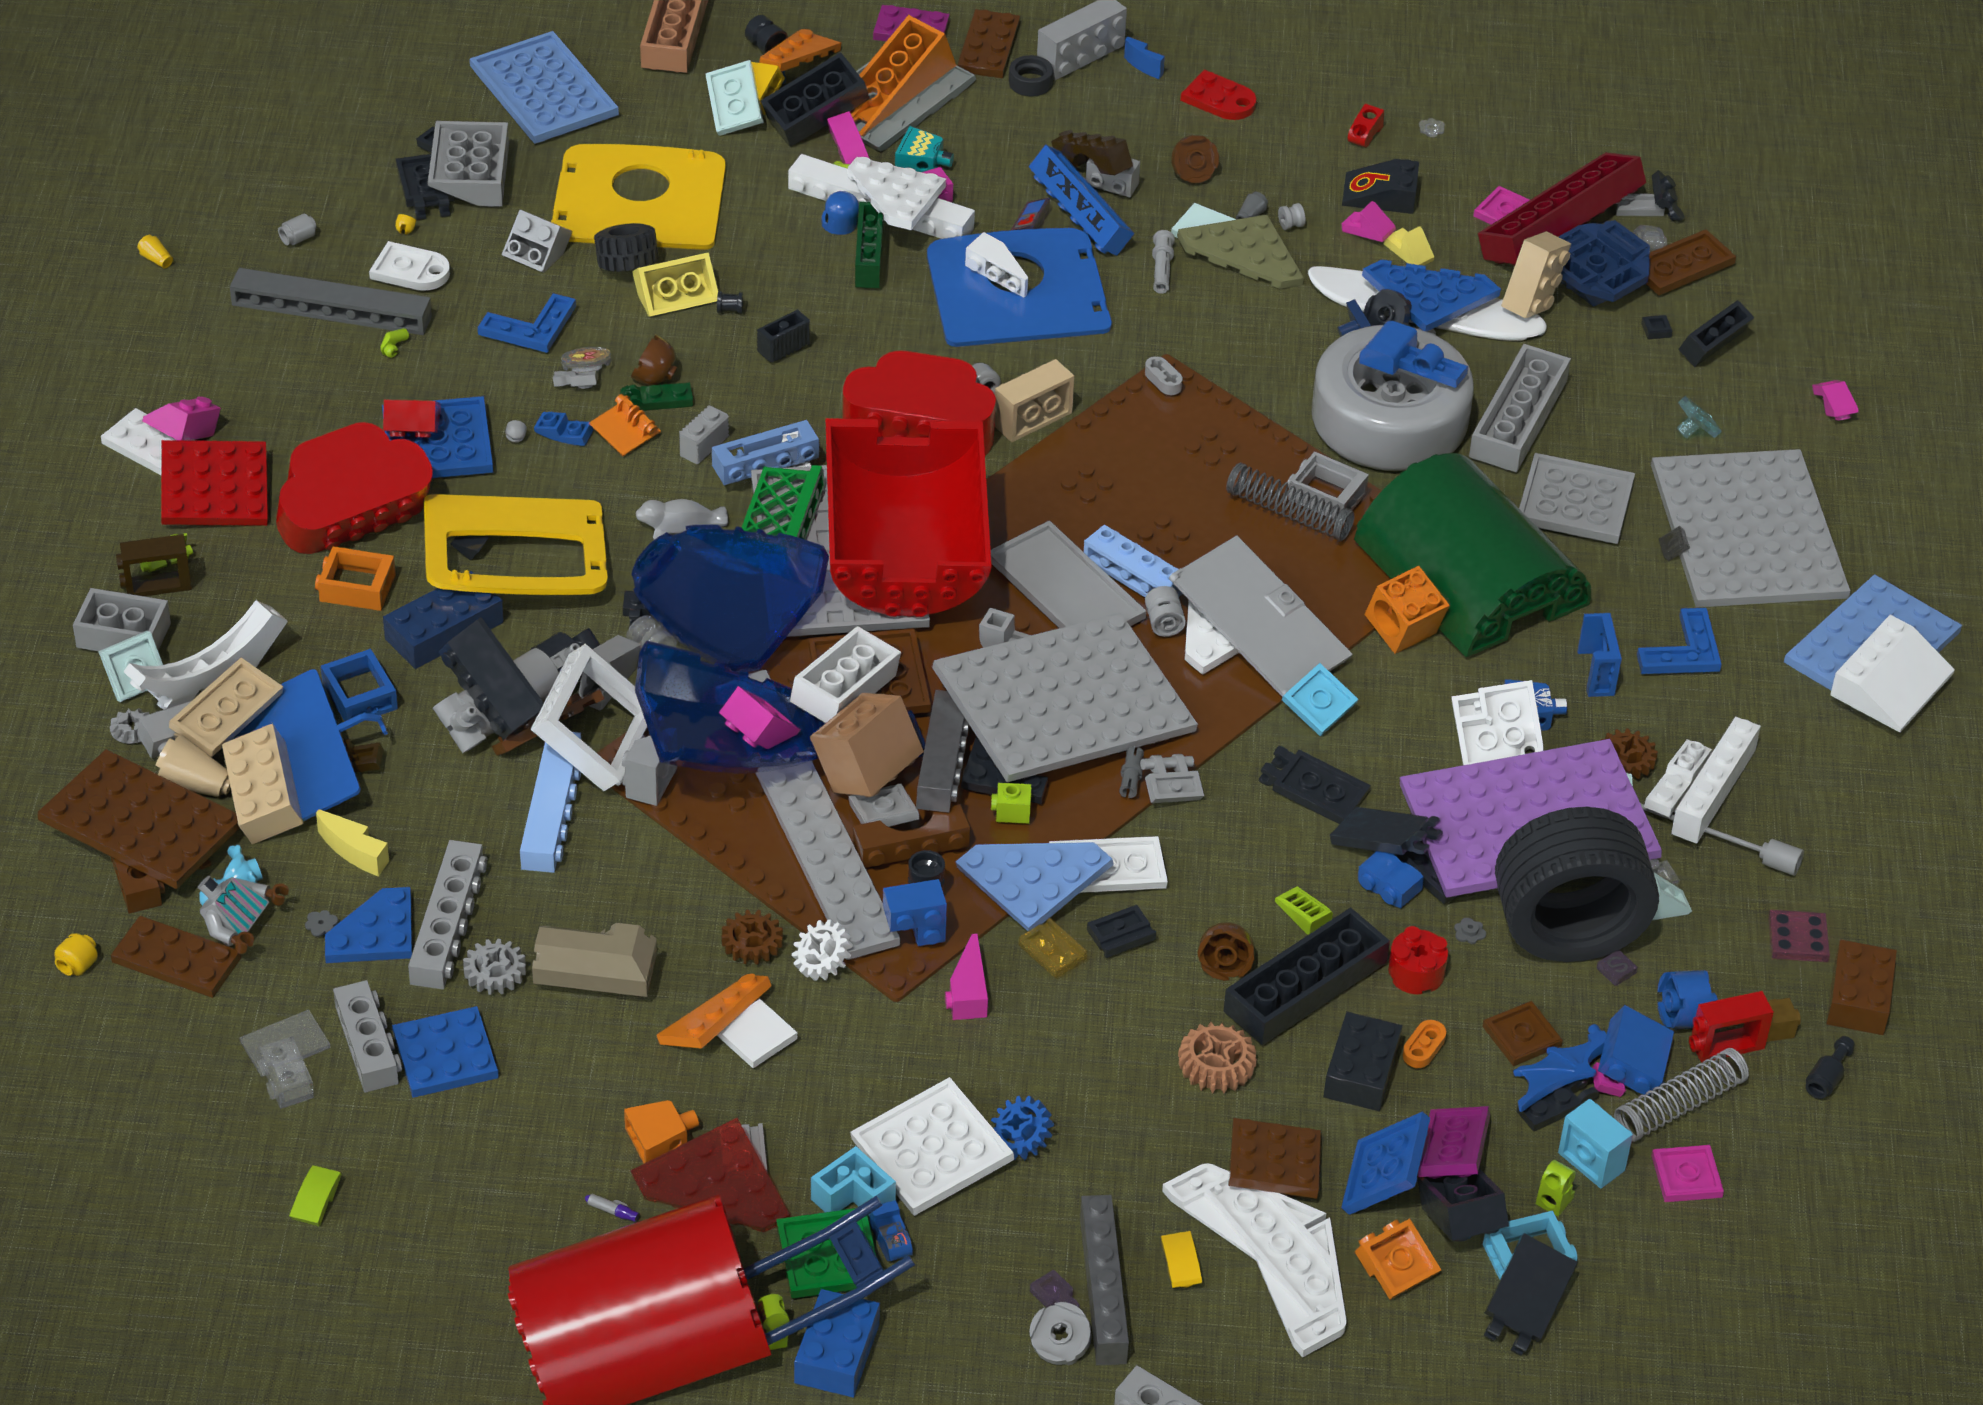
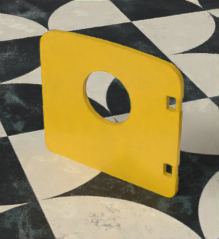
(681, 216)

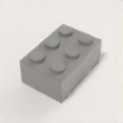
(117, 616)

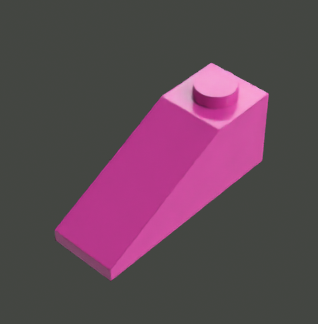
(967, 985)

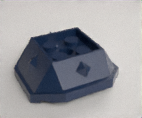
(1604, 262)

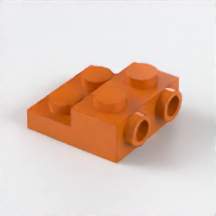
(1397, 1257)

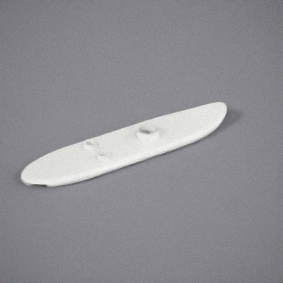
(1484, 321)

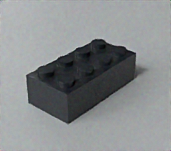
(813, 98)

